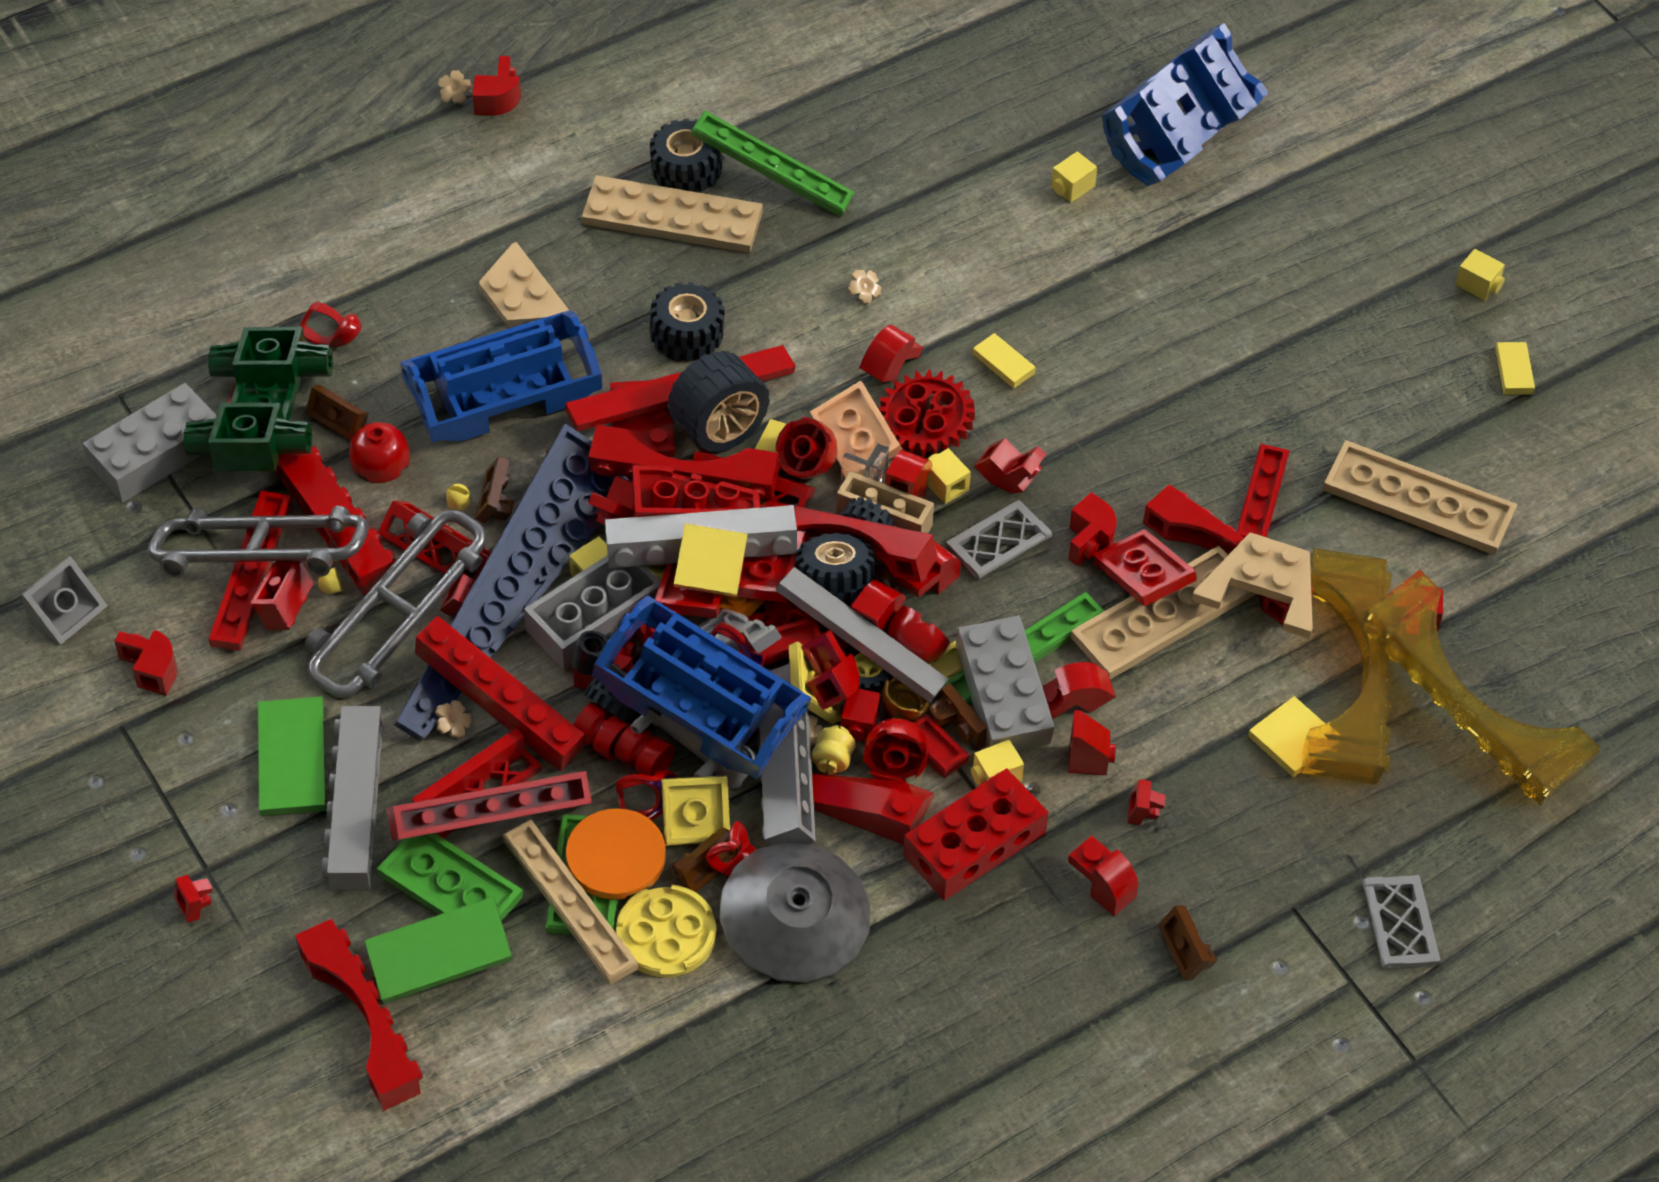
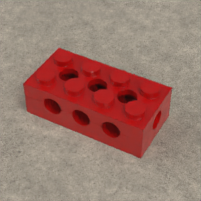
(975, 834)

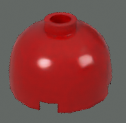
(806, 448)
(379, 452)
(917, 636)
(896, 750)

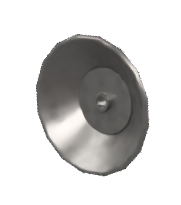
(788, 938)

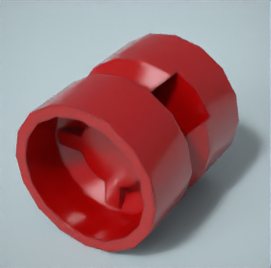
(600, 729)
(644, 751)

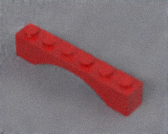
(617, 450)
(1182, 520)
(903, 551)
(330, 961)

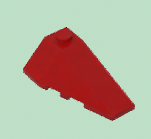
(663, 492)
(872, 804)

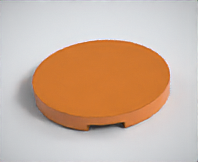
(615, 853)

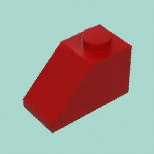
(1089, 746)

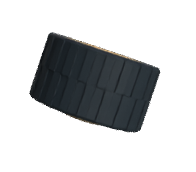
(718, 401)

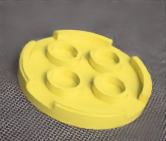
(667, 930)

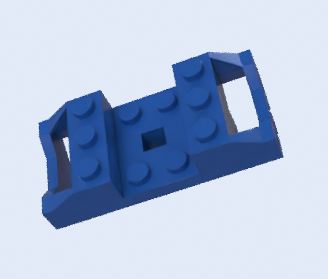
(1211, 90)
(501, 375)
(700, 686)

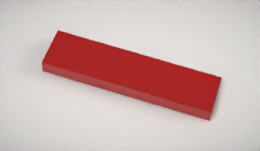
(1263, 491)

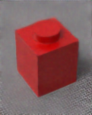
(861, 713)

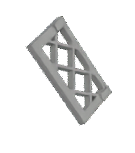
(968, 557)
(1409, 957)

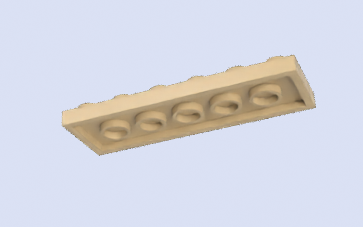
(672, 214)
(1420, 497)
(1135, 632)

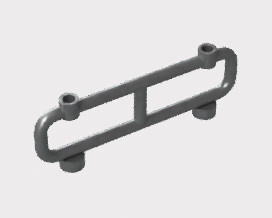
(422, 530)
(317, 559)

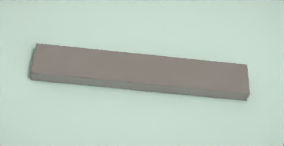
(862, 634)

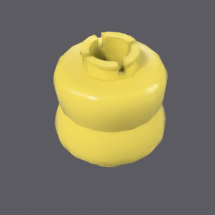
(833, 750)

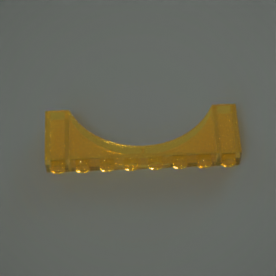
(1357, 740)
(1532, 755)

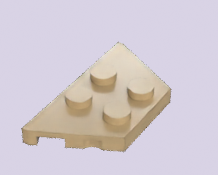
(519, 289)

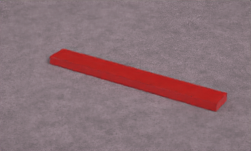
(654, 394)

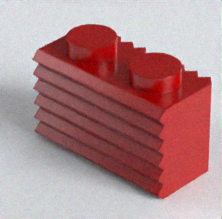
(282, 594)

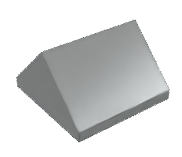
(62, 601)

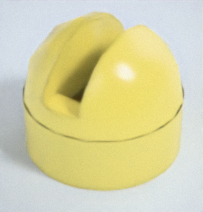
(458, 497)
(331, 582)

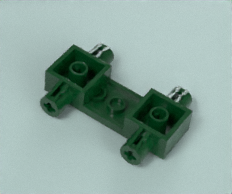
(257, 422)

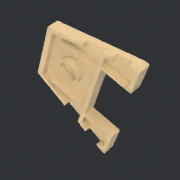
(1267, 570)

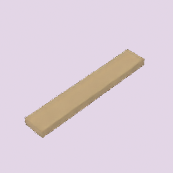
(570, 902)

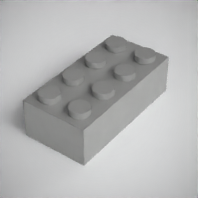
(146, 443)
(587, 602)
(1005, 683)

